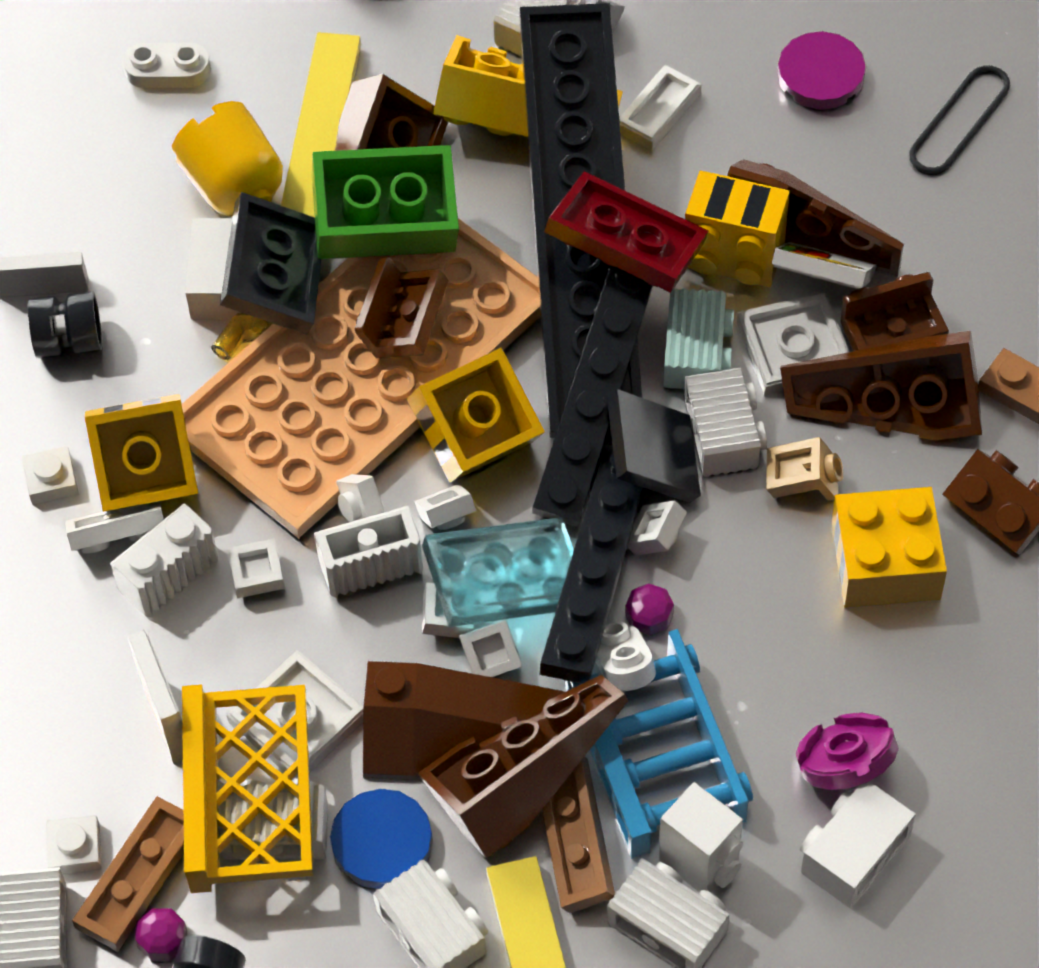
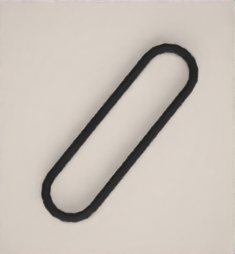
(934, 170)

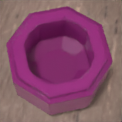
(649, 609)
(160, 934)

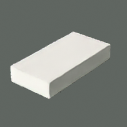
(659, 107)
(43, 274)

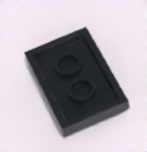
(272, 264)

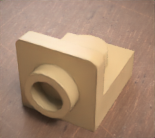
(803, 468)

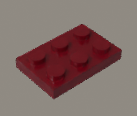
(626, 231)

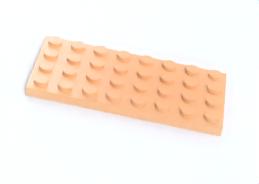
(322, 407)

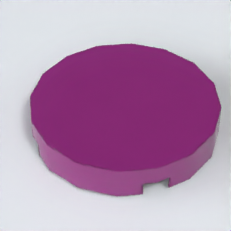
(821, 70)
(848, 752)

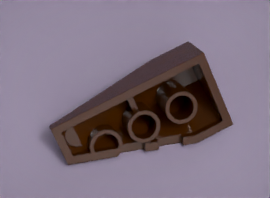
(387, 116)
(824, 223)
(903, 386)
(425, 710)
(506, 780)

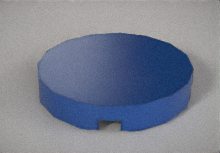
(380, 836)

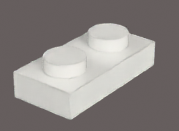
(97, 530)

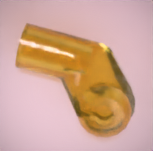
(239, 330)

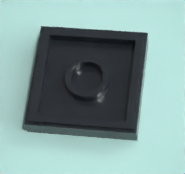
(653, 446)

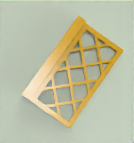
(202, 794)

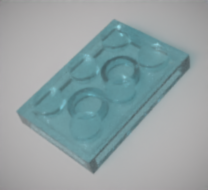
(499, 570)

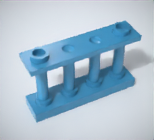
(623, 777)

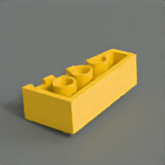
(483, 90)

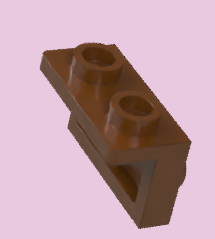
(400, 310)
(892, 312)
(997, 498)

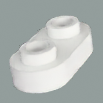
(163, 65)
(625, 657)

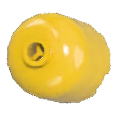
(228, 157)

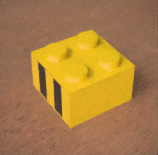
(742, 225)
(475, 415)
(141, 452)
(888, 547)

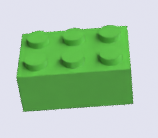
(384, 202)

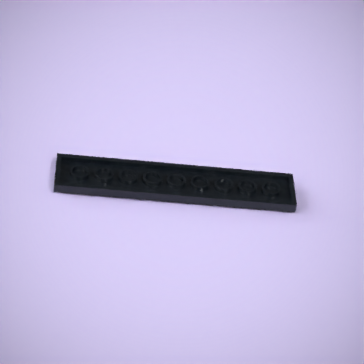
(570, 131)

